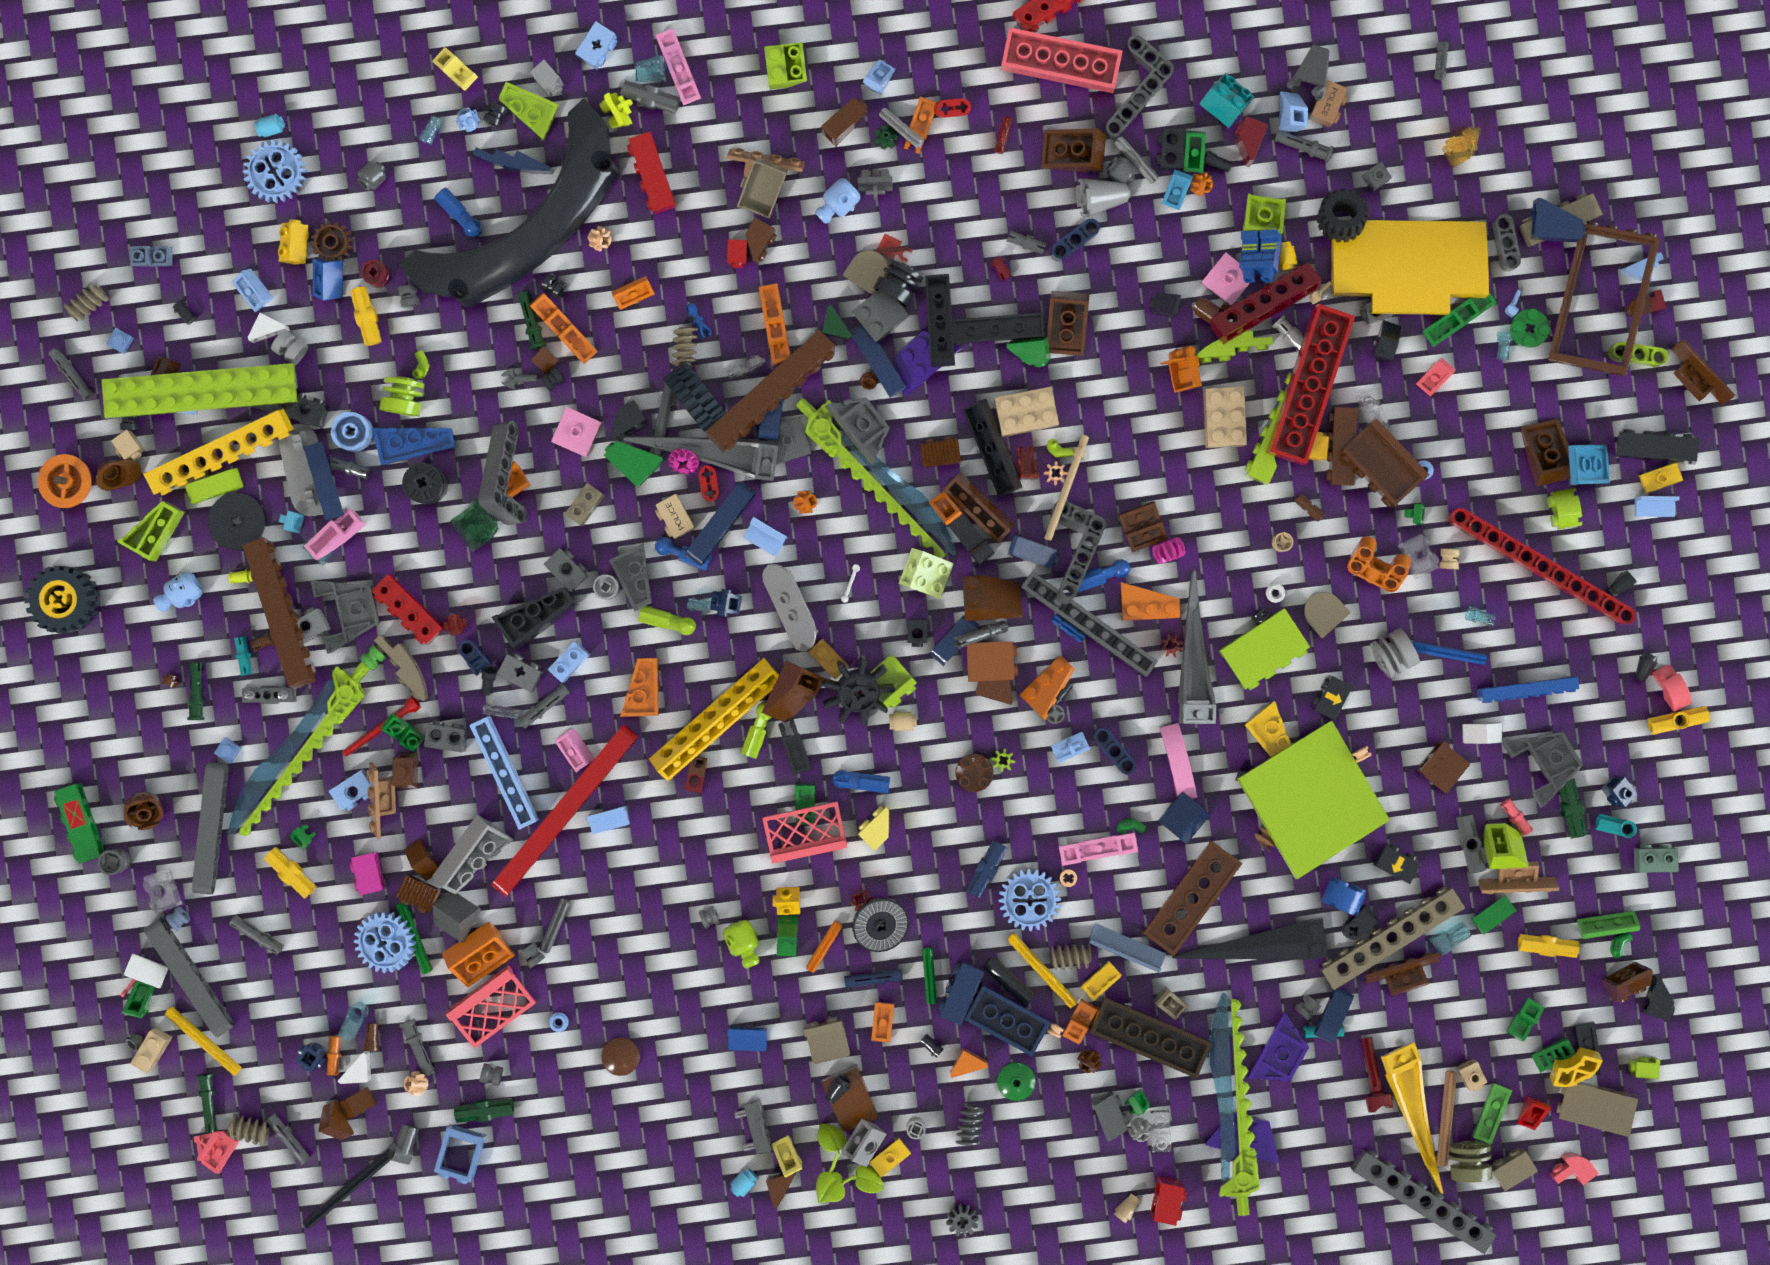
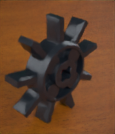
(858, 690)

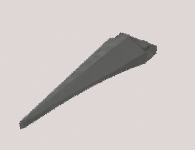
(747, 457)
(1195, 685)

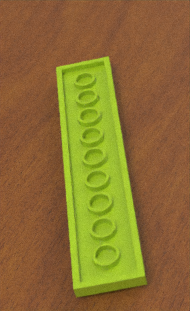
(199, 390)

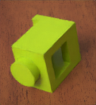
(1644, 1067)

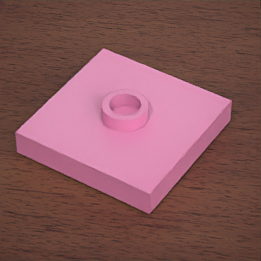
(1226, 280)
(576, 432)

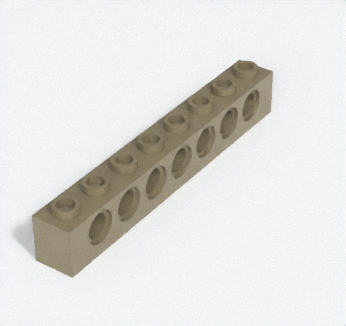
(1452, 906)

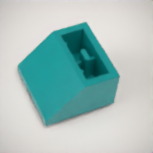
(1227, 100)

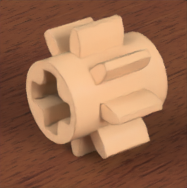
(599, 238)
(1061, 473)
(415, 1083)

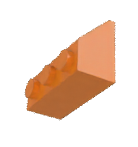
(478, 954)

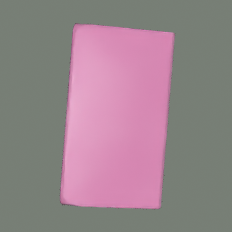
(574, 749)

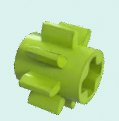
(997, 759)

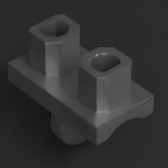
(875, 185)

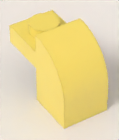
(455, 69)

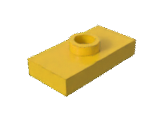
(1660, 478)
(1101, 980)
(890, 1157)

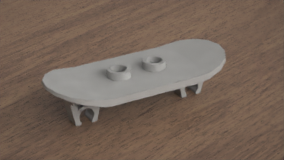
(297, 471)
(790, 606)

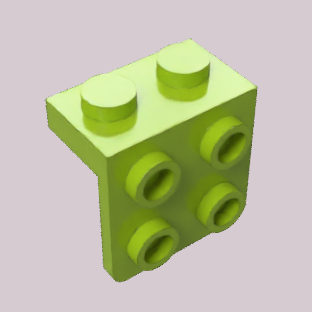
(899, 677)

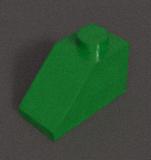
(1194, 151)
(1031, 350)
(787, 935)

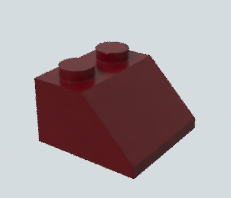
(1249, 137)

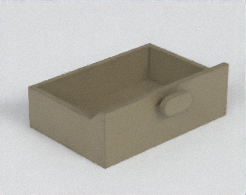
(762, 187)

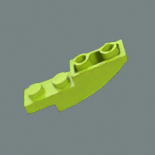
(1226, 351)

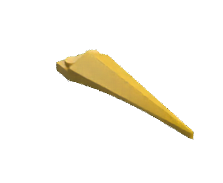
(1406, 1081)

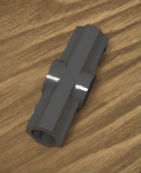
(650, 96)
(1467, 831)

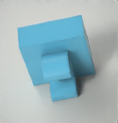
(292, 521)

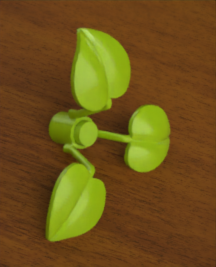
(830, 1184)

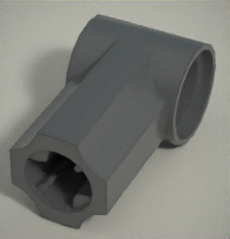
(402, 1150)

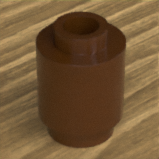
(1205, 309)

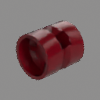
(376, 273)

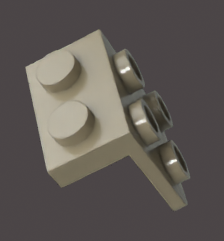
(827, 1040)

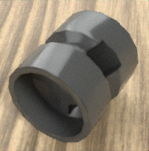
(113, 861)

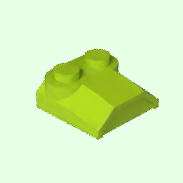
(1264, 213)

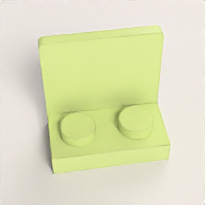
(926, 573)

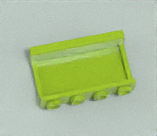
(1265, 649)

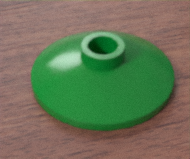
(1012, 1072)

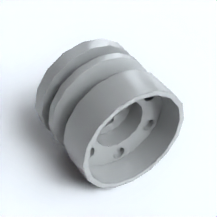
(1396, 652)

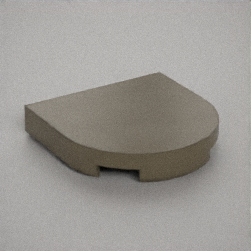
(866, 269)
(1324, 612)

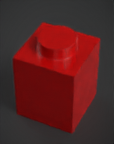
(737, 253)

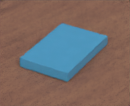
(1589, 464)

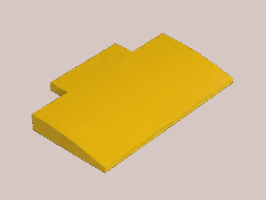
(1412, 265)

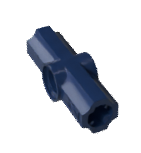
(986, 869)

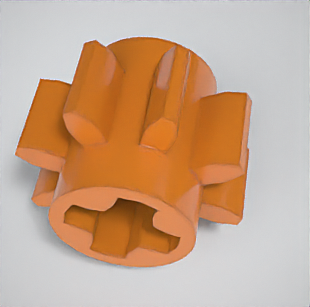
(1201, 183)
(805, 502)

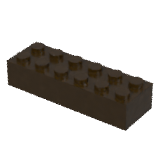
(1150, 1036)

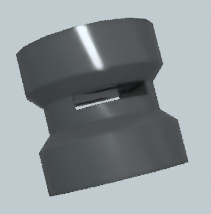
(408, 296)
(531, 955)
(1306, 1008)
(490, 1074)

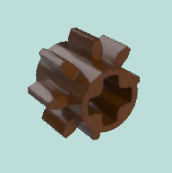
(1089, 1061)

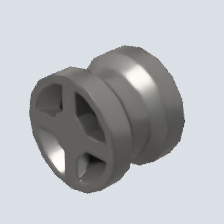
(1057, 714)
(709, 917)

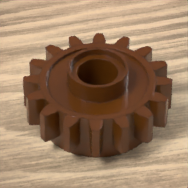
(323, 237)

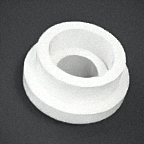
(1281, 590)

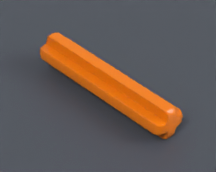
(824, 946)

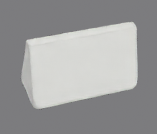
(146, 970)

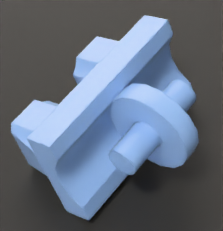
(1070, 747)

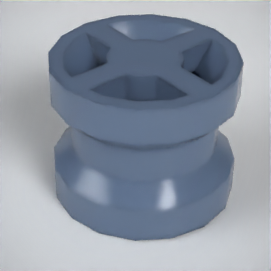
(177, 918)

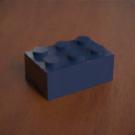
(960, 991)

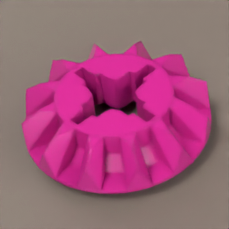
(683, 455)

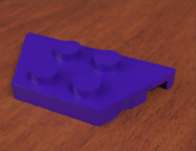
(915, 364)
(1280, 1053)
(1262, 1143)

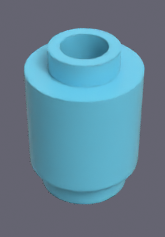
(269, 125)
(744, 1182)

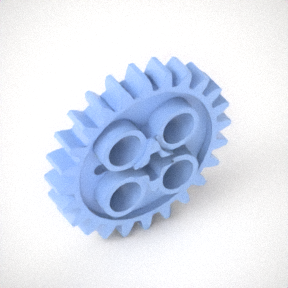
(260, 181)
(1029, 917)
(399, 934)

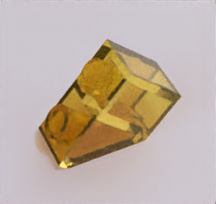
(1462, 148)

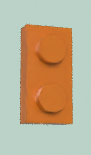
(632, 293)
(882, 1022)

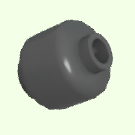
(1121, 170)
(371, 175)

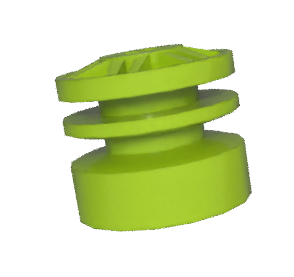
(402, 396)

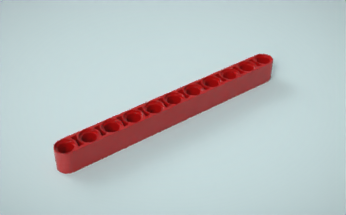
(1550, 566)
(564, 810)

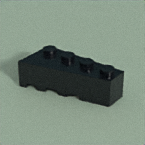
(1658, 447)
(535, 616)

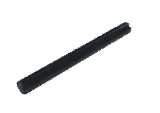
(348, 1189)

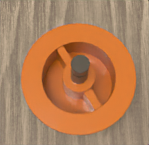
(64, 481)

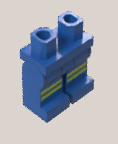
(1260, 254)

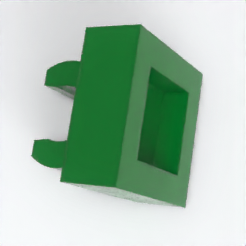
(1417, 514)
(301, 838)
(1138, 1102)

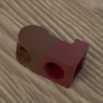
(1652, 304)
(696, 775)

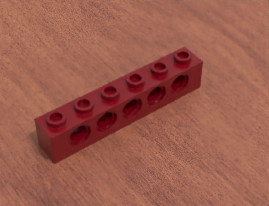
(1228, 330)

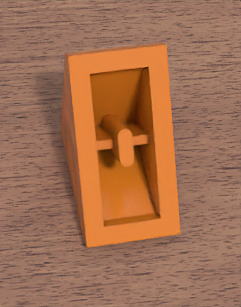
(945, 508)
(967, 1063)

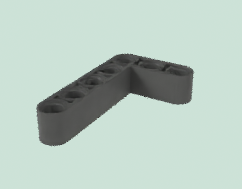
(1142, 90)
(497, 473)
(1082, 550)

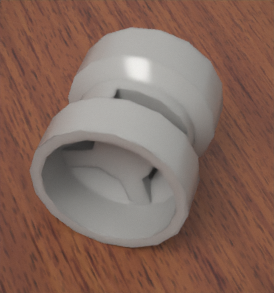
(915, 1124)

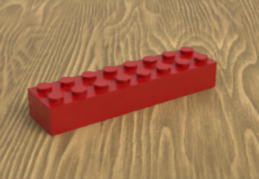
(1310, 384)

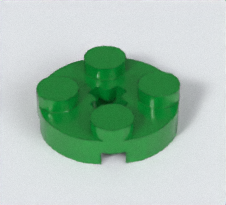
(1531, 317)

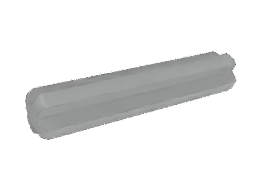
(902, 128)
(1136, 159)

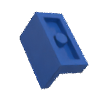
(327, 279)
(747, 1038)

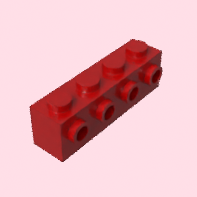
(1038, 12)
(652, 173)
(408, 609)

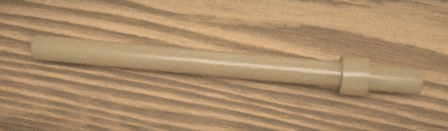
(1078, 455)

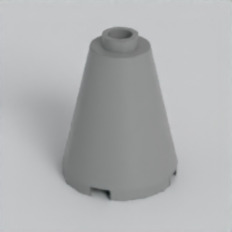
(1100, 195)

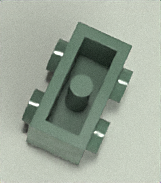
(1655, 858)

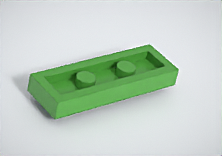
(1608, 924)
(1492, 1113)

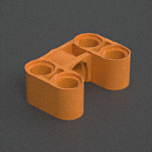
(1375, 570)

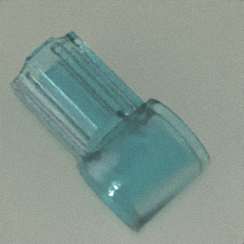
(1446, 940)
(353, 1022)

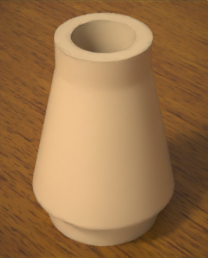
(1126, 1208)

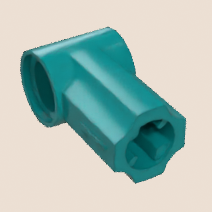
(1614, 825)

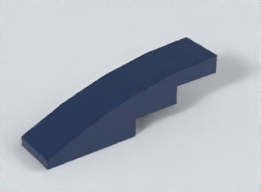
(519, 162)
(878, 361)
(323, 480)

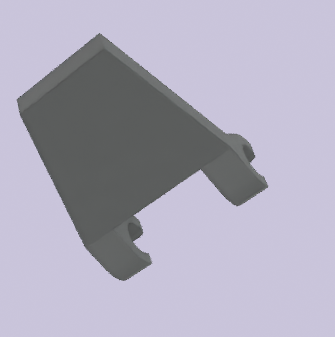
(1314, 71)

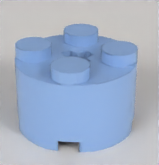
(362, 435)

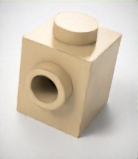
(128, 446)
(1472, 1075)

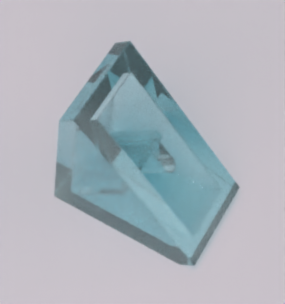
(651, 70)

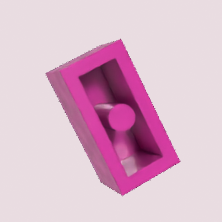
(367, 873)

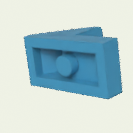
(1177, 189)

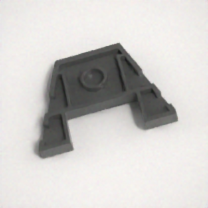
(355, 609)
(1554, 757)

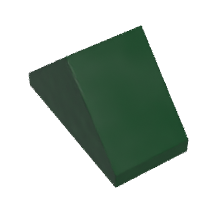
(834, 325)

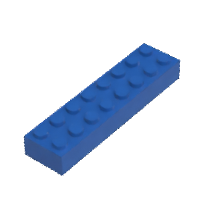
(1523, 690)

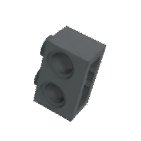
(446, 741)

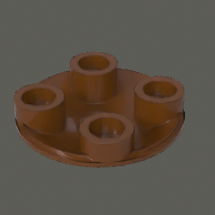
(974, 772)
(620, 1056)

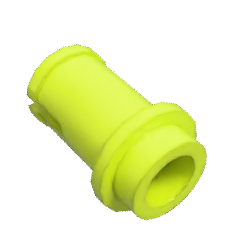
(240, 576)

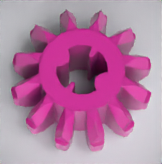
(1168, 550)

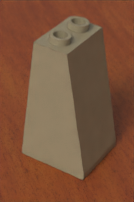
(1598, 1107)

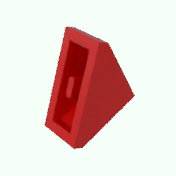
(1533, 1112)

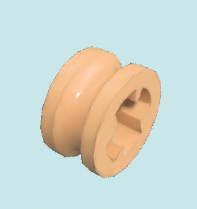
(1361, 754)
(1067, 883)
(1055, 1030)

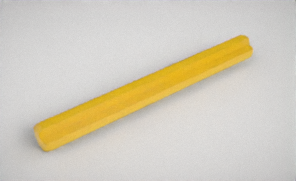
(1042, 970)
(203, 1041)

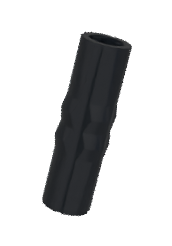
(1008, 981)

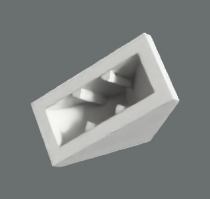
(265, 328)
(1482, 733)
(359, 1071)

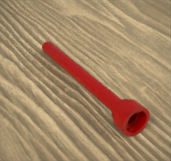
(410, 706)

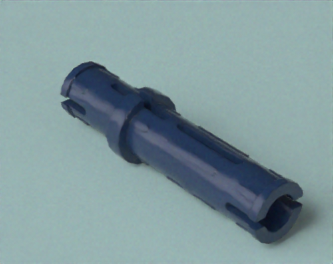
(850, 981)

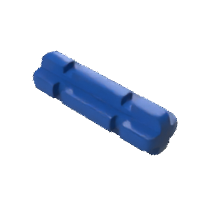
(1068, 628)

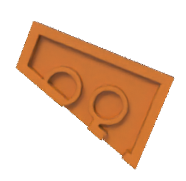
(1044, 689)
(643, 690)

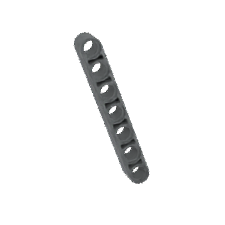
(210, 828)
(189, 977)

